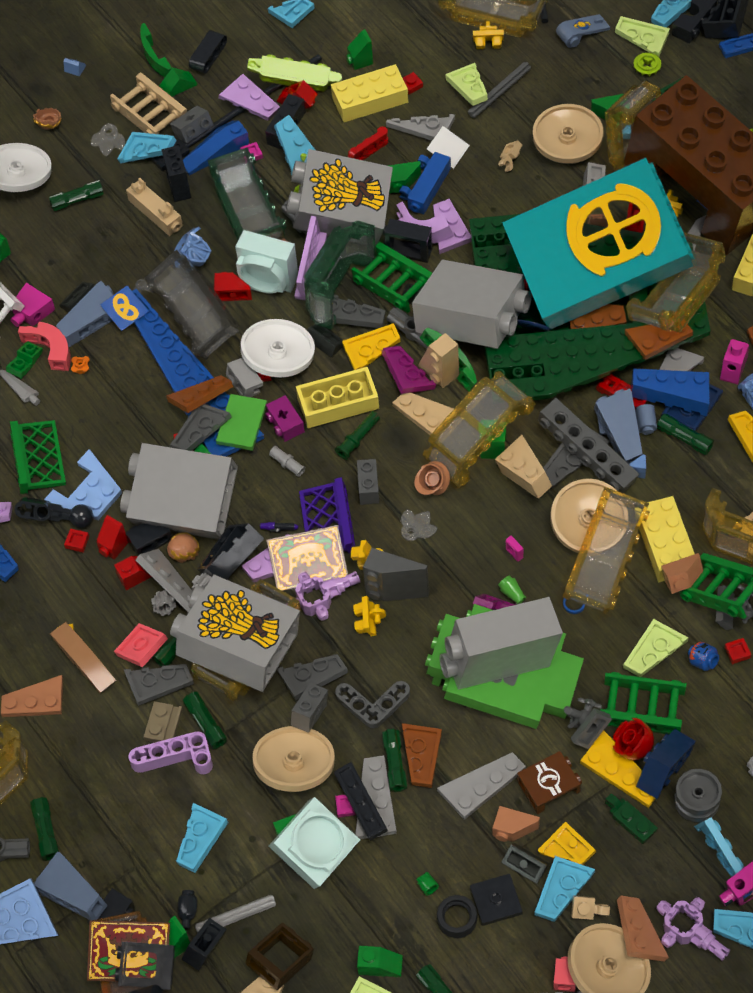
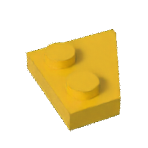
(567, 845)

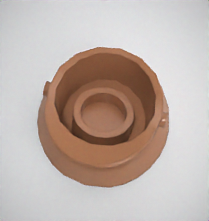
(432, 479)

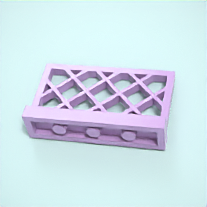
(313, 244)

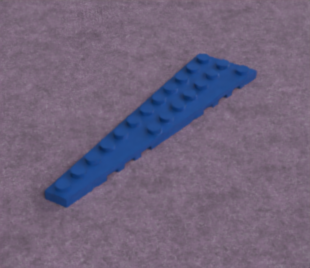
(180, 366)

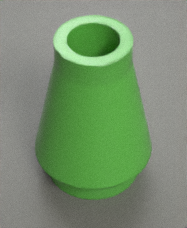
(511, 589)

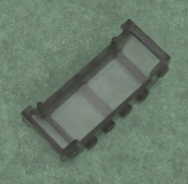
(193, 303)

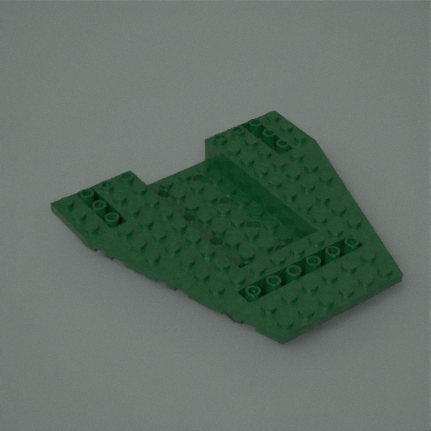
(563, 357)

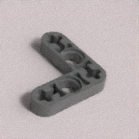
(374, 709)

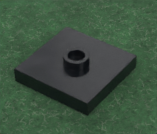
(496, 899)

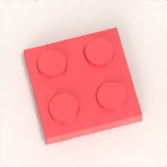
(140, 645)

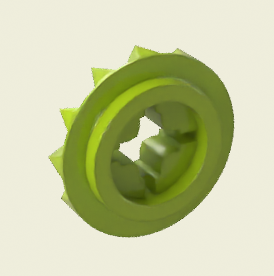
(647, 58)

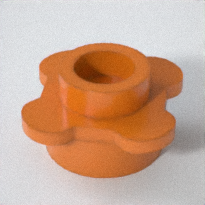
(80, 369)

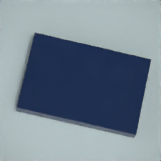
(694, 419)

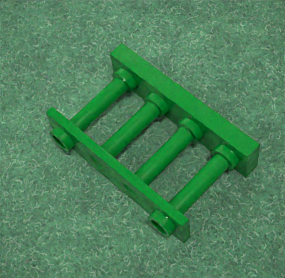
(397, 262)
(723, 569)
(656, 724)

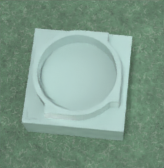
(266, 263)
(314, 843)

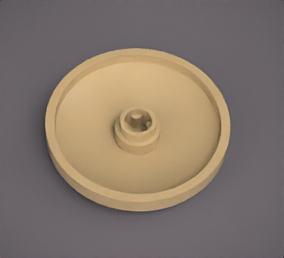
(567, 133)
(574, 510)
(293, 759)
(601, 962)

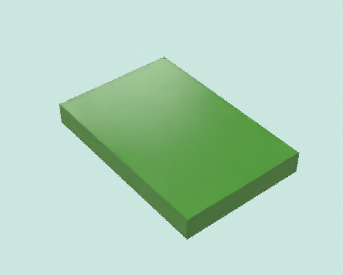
(244, 424)

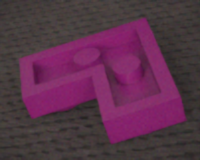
(491, 602)

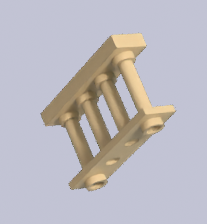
(154, 93)

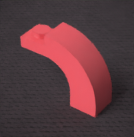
(50, 336)

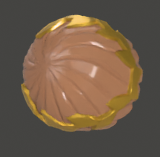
(47, 118)
(183, 547)

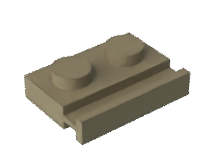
(162, 722)

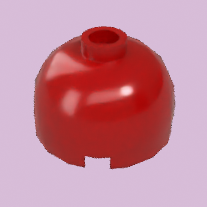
(633, 739)

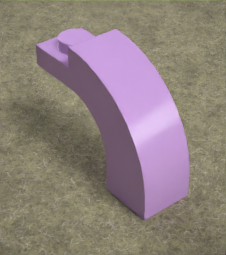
(440, 226)

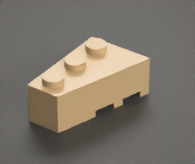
(441, 361)
(523, 468)

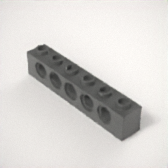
(599, 449)

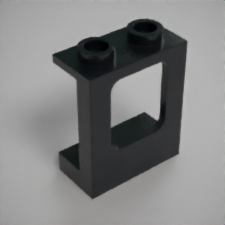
(164, 965)

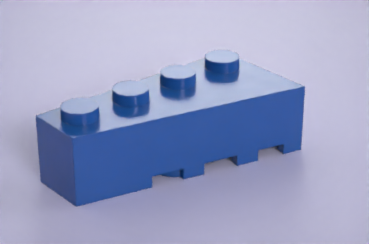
(673, 388)

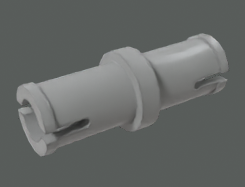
(287, 461)

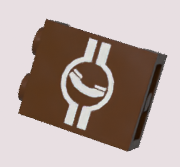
(548, 780)

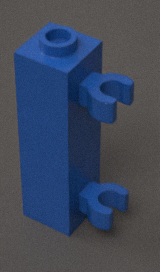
(428, 183)

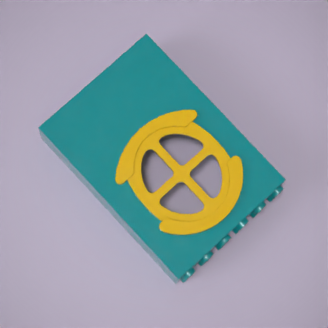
(571, 278)

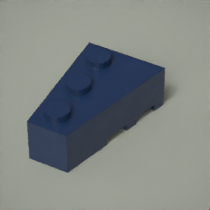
(664, 761)

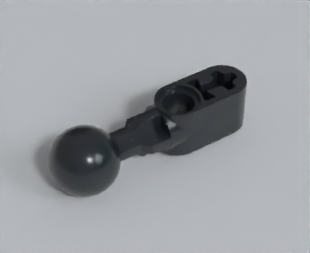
(79, 516)

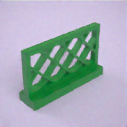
(21, 453)

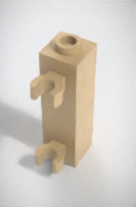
(154, 207)

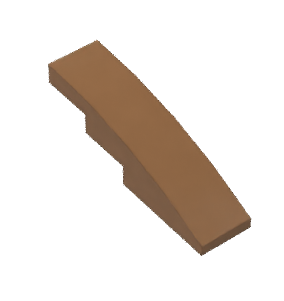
(82, 657)

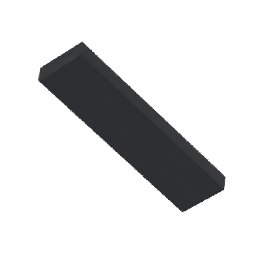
(360, 801)

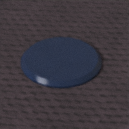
(533, 326)

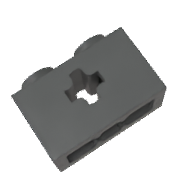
(191, 124)
(368, 481)
(309, 707)

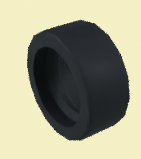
(457, 900)

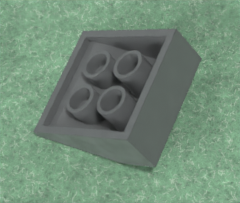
(394, 577)

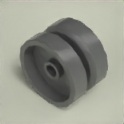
(697, 795)

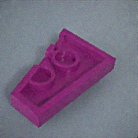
(404, 372)

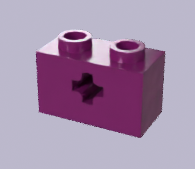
(284, 418)

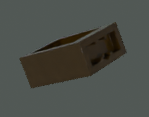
(266, 969)

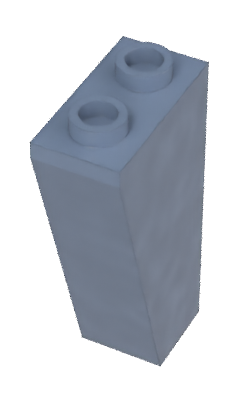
(86, 315)
(620, 423)
(69, 889)

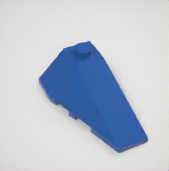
(219, 143)

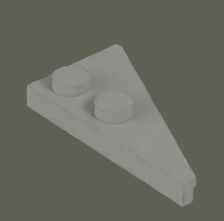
(422, 126)
(681, 360)

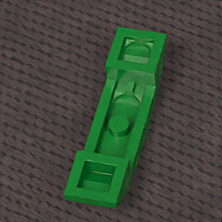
(161, 65)
(467, 376)

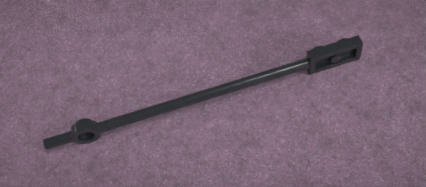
(184, 148)

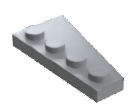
(165, 574)
(376, 783)
(477, 787)

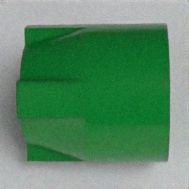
(427, 884)

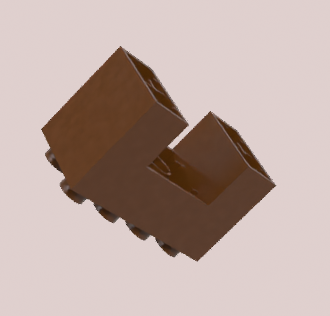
(704, 152)

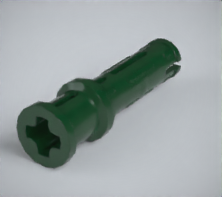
(353, 440)

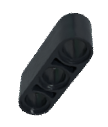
(207, 51)

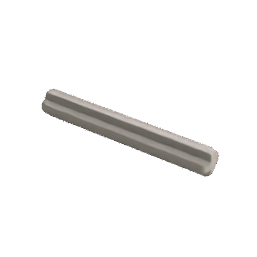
(241, 912)

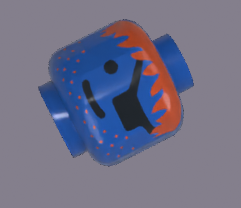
(703, 656)

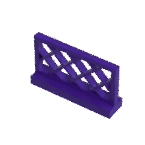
(342, 510)

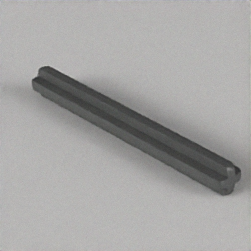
(497, 91)

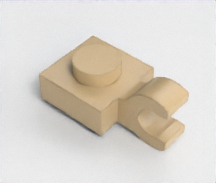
(510, 153)
(585, 907)

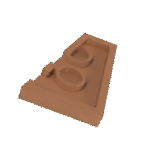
(34, 700)
(638, 931)

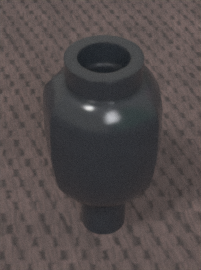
(187, 907)

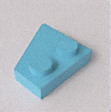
(292, 11)

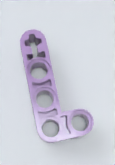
(170, 756)

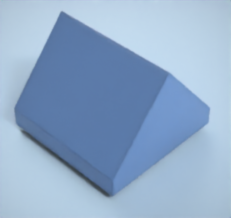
(73, 67)
(640, 466)

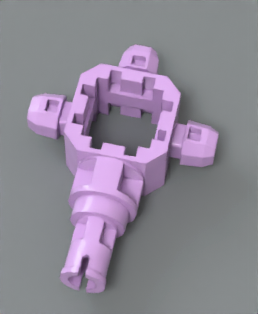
(328, 588)
(698, 935)

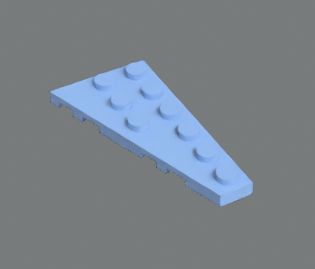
(24, 914)

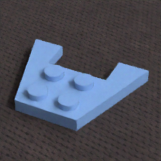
(96, 490)

